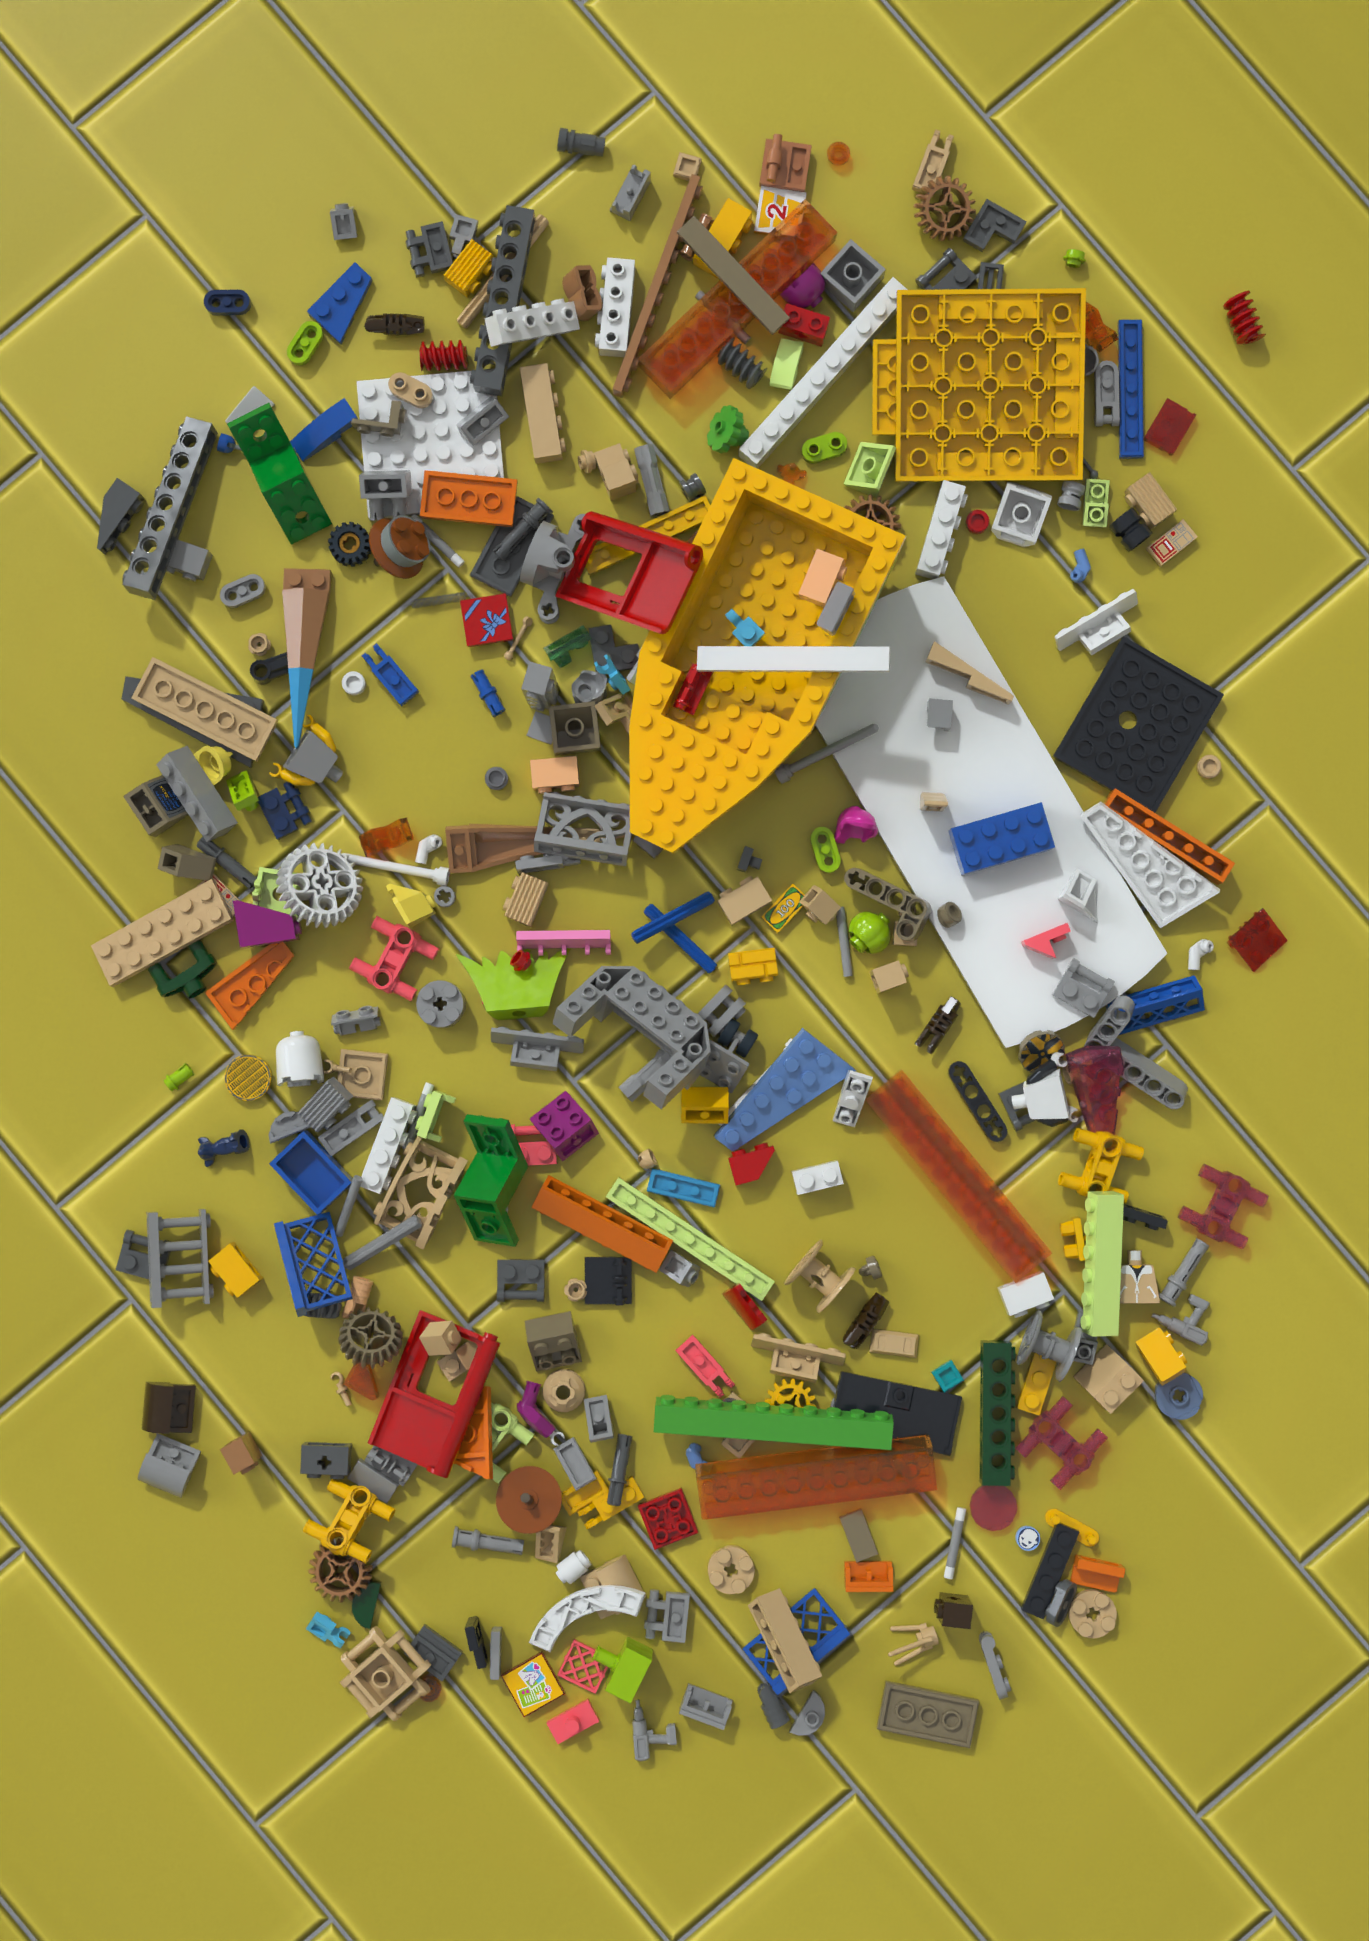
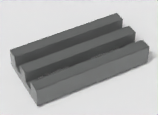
(991, 266)

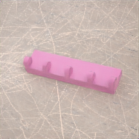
(564, 939)

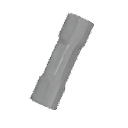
(651, 479)
(636, 1083)

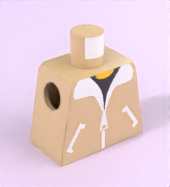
(1138, 1280)

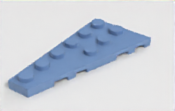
(794, 1079)

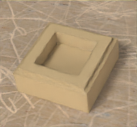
(686, 166)

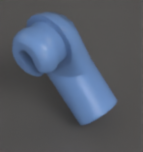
(1082, 568)

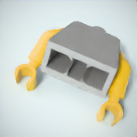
(312, 759)

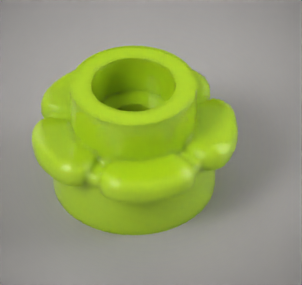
(1074, 258)

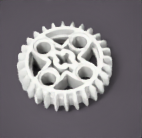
(319, 892)

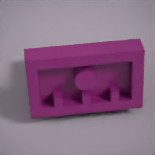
(564, 1125)

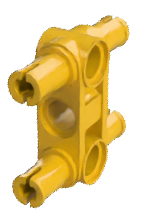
(1100, 1163)
(349, 1520)

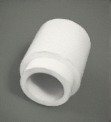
(573, 1567)

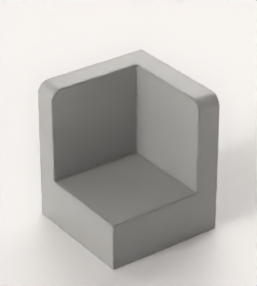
(939, 713)

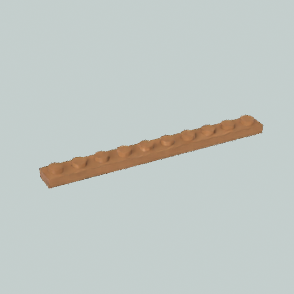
(655, 296)

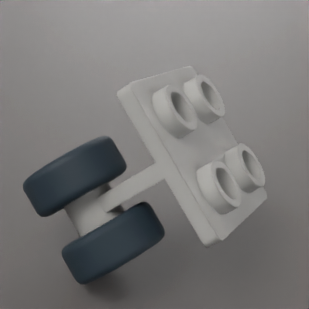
(722, 1065)

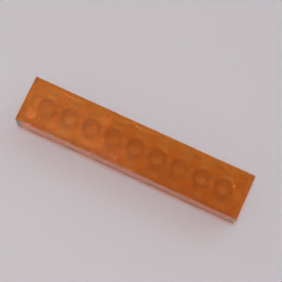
(721, 315)
(957, 1176)
(814, 1477)

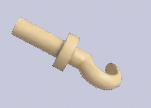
(342, 1389)

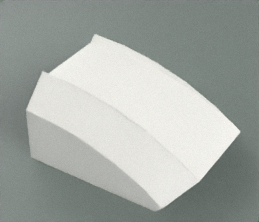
(1020, 514)

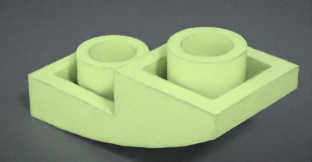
(786, 364)
(1096, 502)

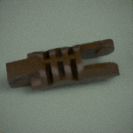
(395, 324)
(939, 1024)
(865, 1321)

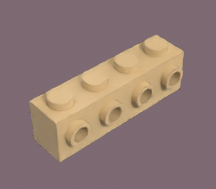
(541, 413)
(785, 1640)

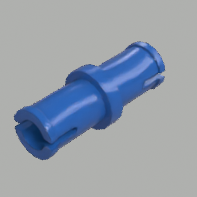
(488, 693)

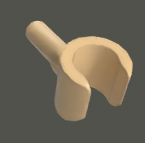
(334, 1067)

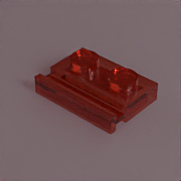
(1169, 427)

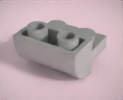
(168, 1465)

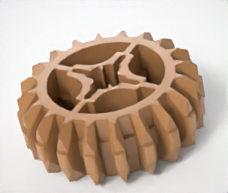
(943, 218)
(871, 505)
(346, 1578)

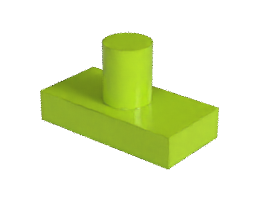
(243, 791)

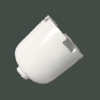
(298, 1060)

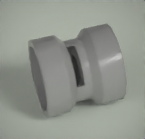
(1071, 495)

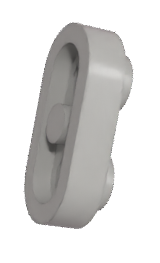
(242, 588)

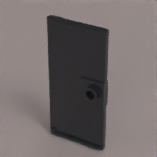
(913, 1408)

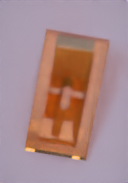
(362, 1381)

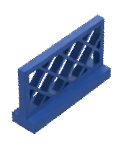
(292, 1267)
(818, 1650)

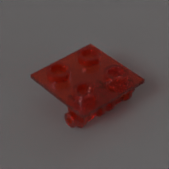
(1257, 939)

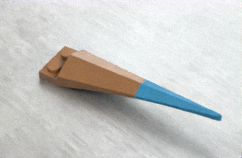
(305, 607)

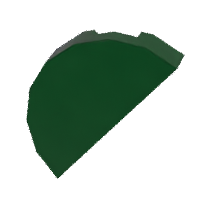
(365, 1604)

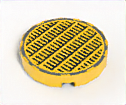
(248, 1077)

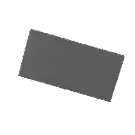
(505, 574)

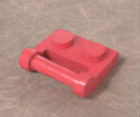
(535, 1152)

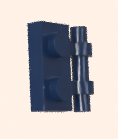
(278, 814)

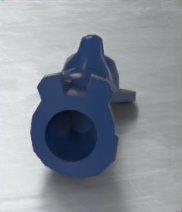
(236, 1142)

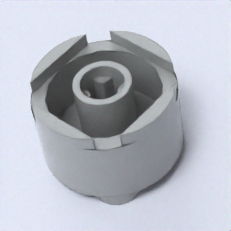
(430, 995)

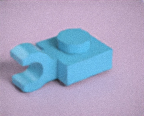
(746, 631)
(615, 678)
(325, 1629)

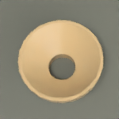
(572, 1381)

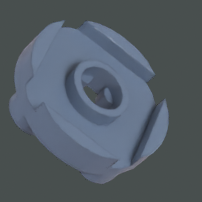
(1191, 1399)

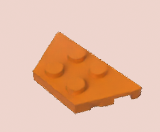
(476, 1447)

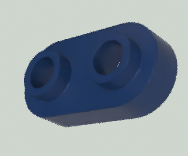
(228, 302)

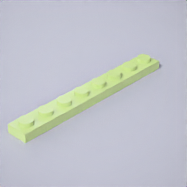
(690, 1238)

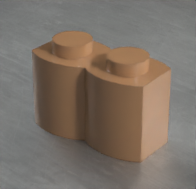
(581, 288)

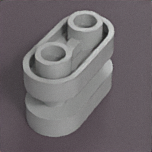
(735, 1010)

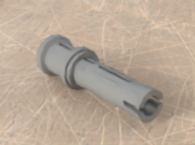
(1177, 1282)
(476, 1540)

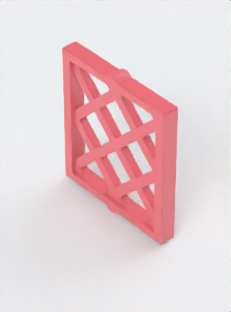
(601, 1674)

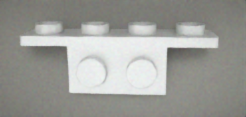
(1101, 626)

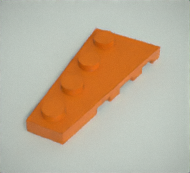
(245, 986)

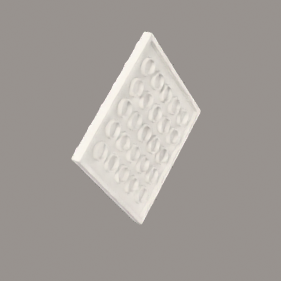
(429, 435)

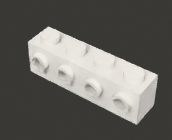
(617, 307)
(531, 323)
(939, 533)
(387, 1145)

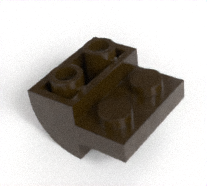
(168, 1407)

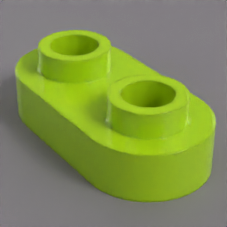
(303, 343)
(825, 448)
(825, 850)

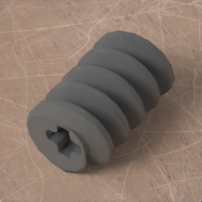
(740, 364)

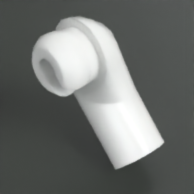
(426, 846)
(1197, 951)

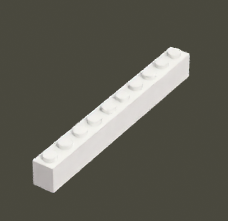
(821, 376)

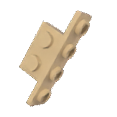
(796, 1359)

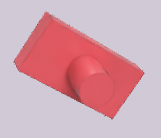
(573, 1721)

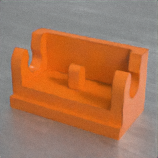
(868, 1576)

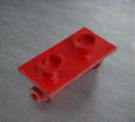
(692, 690)

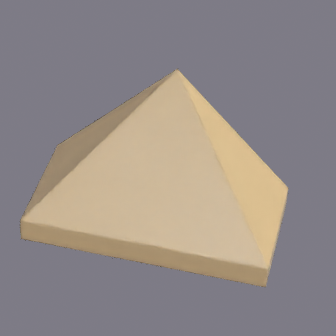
(550, 1543)

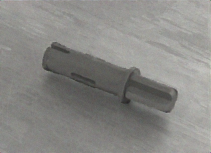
(227, 862)
(619, 1470)

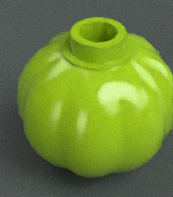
(870, 932)

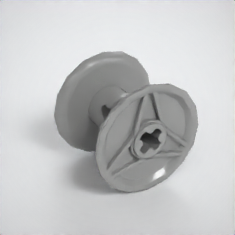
(1049, 1346)

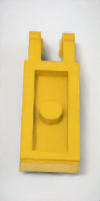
(630, 1495)

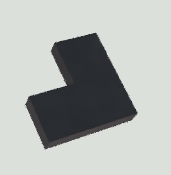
(476, 1641)

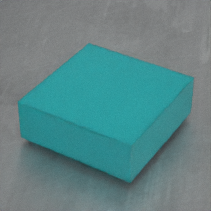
(947, 1375)

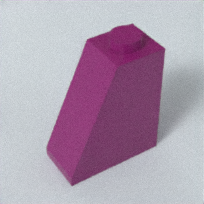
(264, 926)

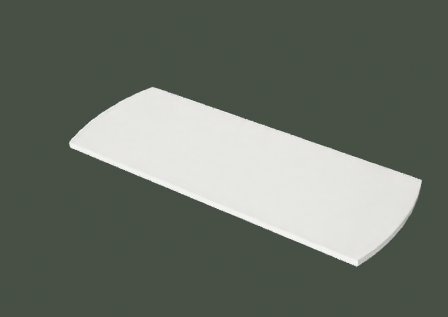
(984, 768)

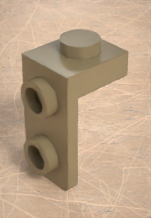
(397, 417)

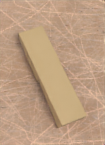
(977, 681)

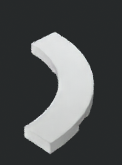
(583, 1603)

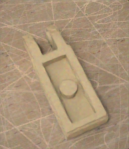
(932, 162)

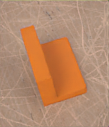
(1096, 1573)

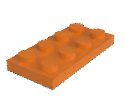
(468, 498)

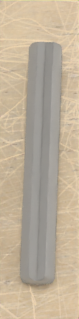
(382, 1242)

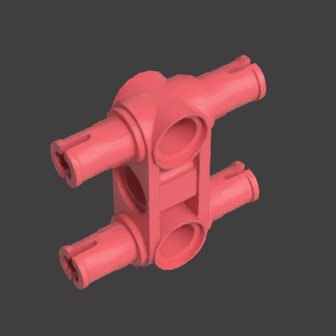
(394, 958)

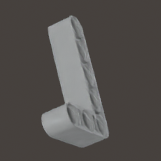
(1131, 1058)

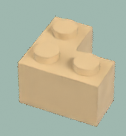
(616, 473)

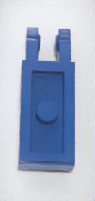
(392, 677)

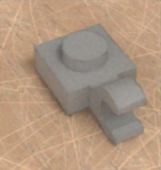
(462, 232)

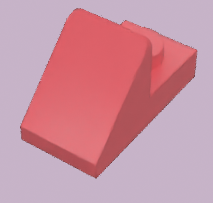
(1041, 943)

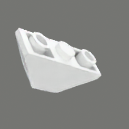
(852, 1098)

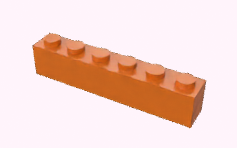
(1175, 840)
(602, 1223)

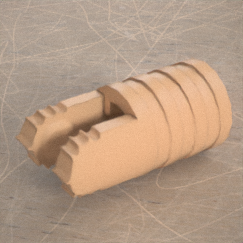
(360, 1292)

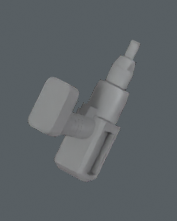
(1187, 1327)
(644, 1737)

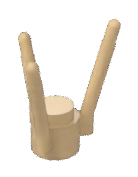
(925, 1640)

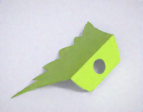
(515, 993)

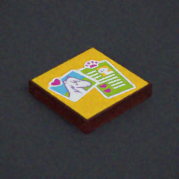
(533, 1684)

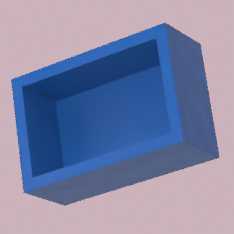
(312, 1172)

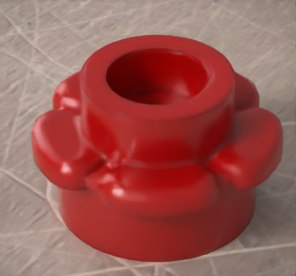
(520, 960)

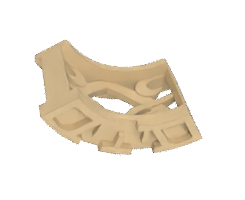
(449, 1179)

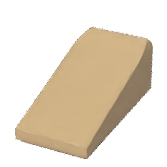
(933, 801)

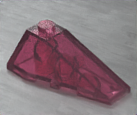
(1096, 1081)

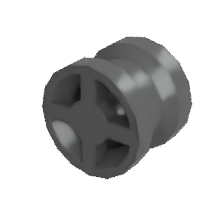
(692, 487)

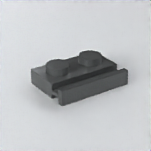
(436, 1650)

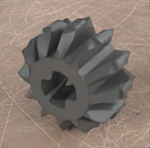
(330, 1311)

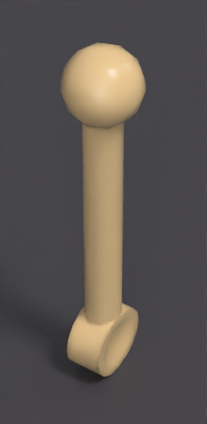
(527, 621)

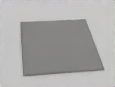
(540, 728)

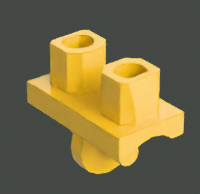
(1074, 1228)

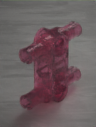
(1223, 1206)
(1061, 1443)

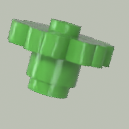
(727, 430)

